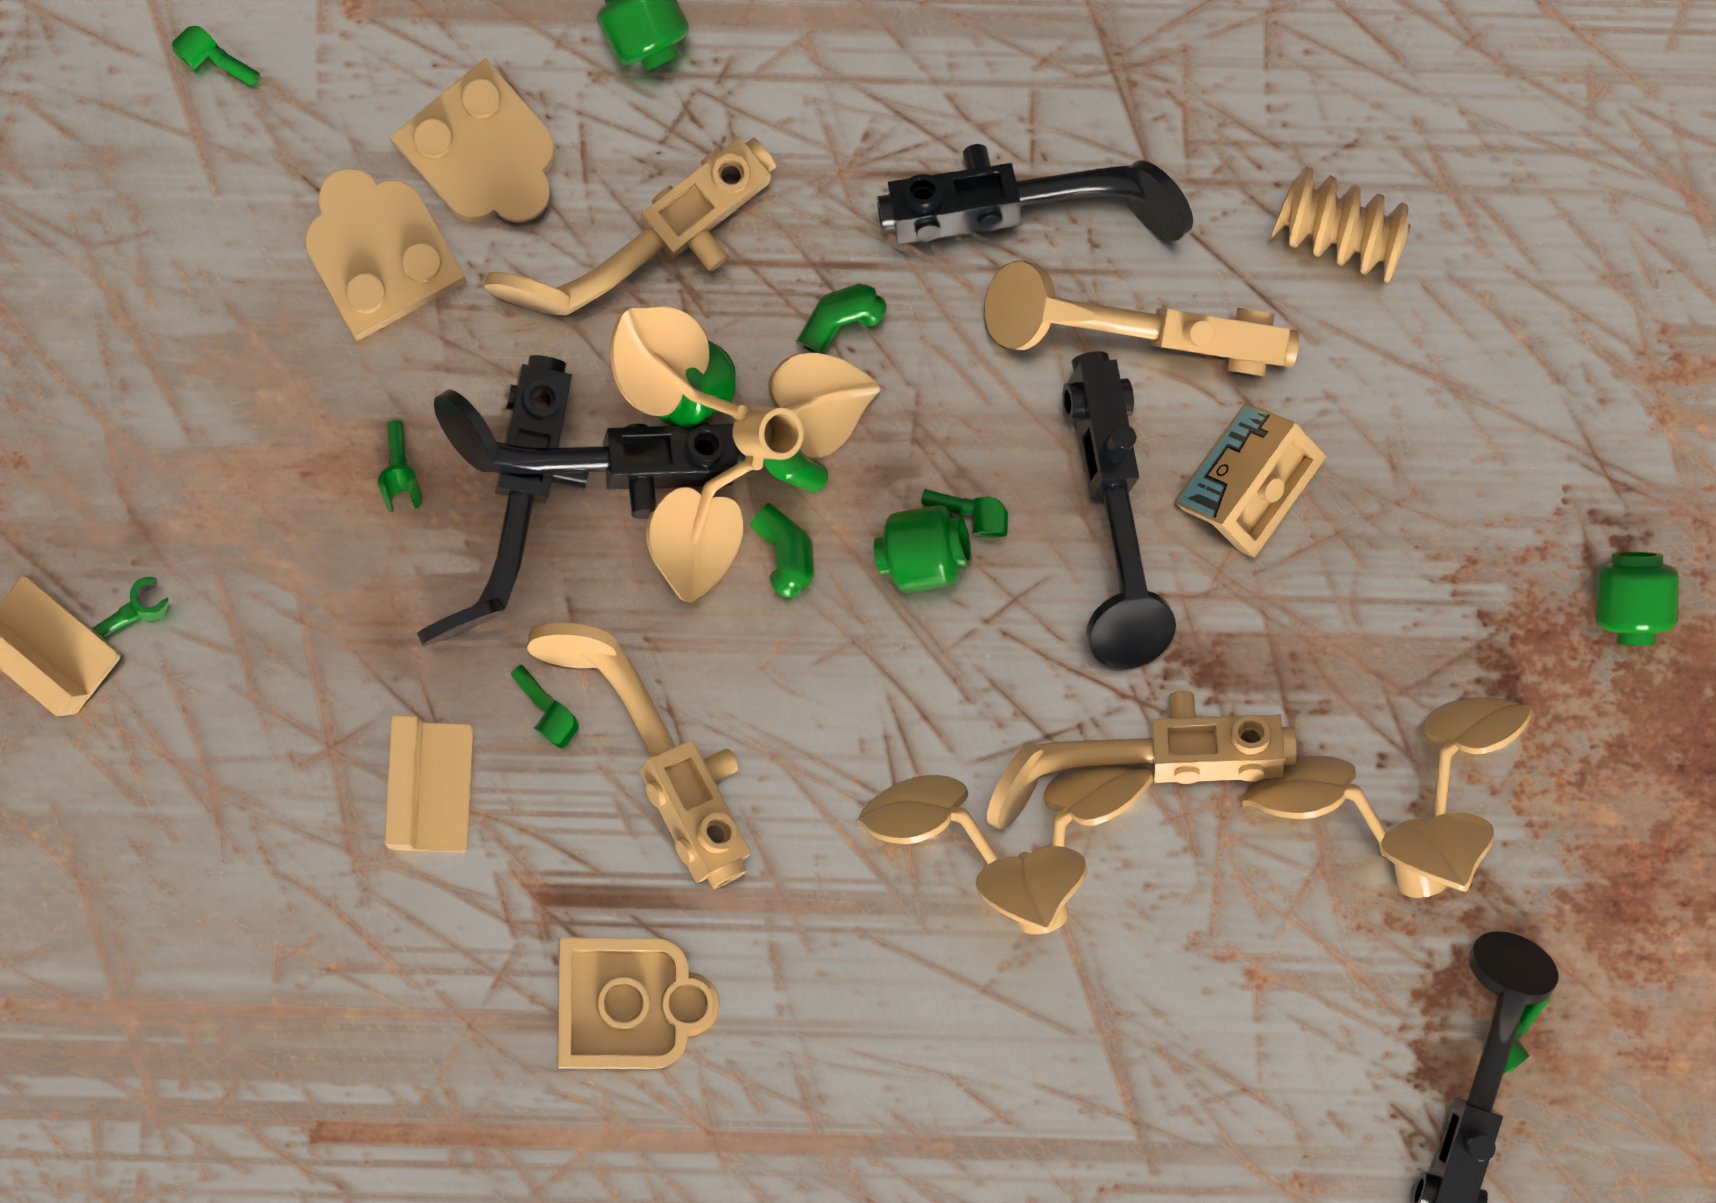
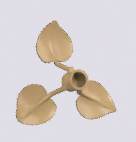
(815, 411)
(1423, 851)
(1024, 887)

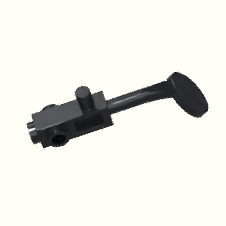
(992, 199)
(527, 427)
(630, 455)
(1136, 622)
(1519, 976)

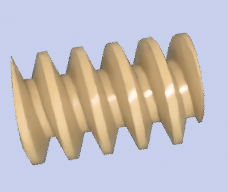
(1344, 223)

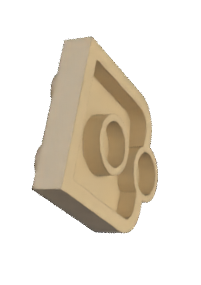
(481, 149)
(378, 250)
(628, 1003)

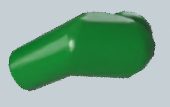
(837, 309)
(799, 472)
(792, 550)

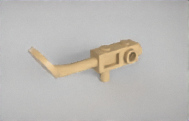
(673, 223)
(1024, 305)
(1179, 748)
(674, 777)

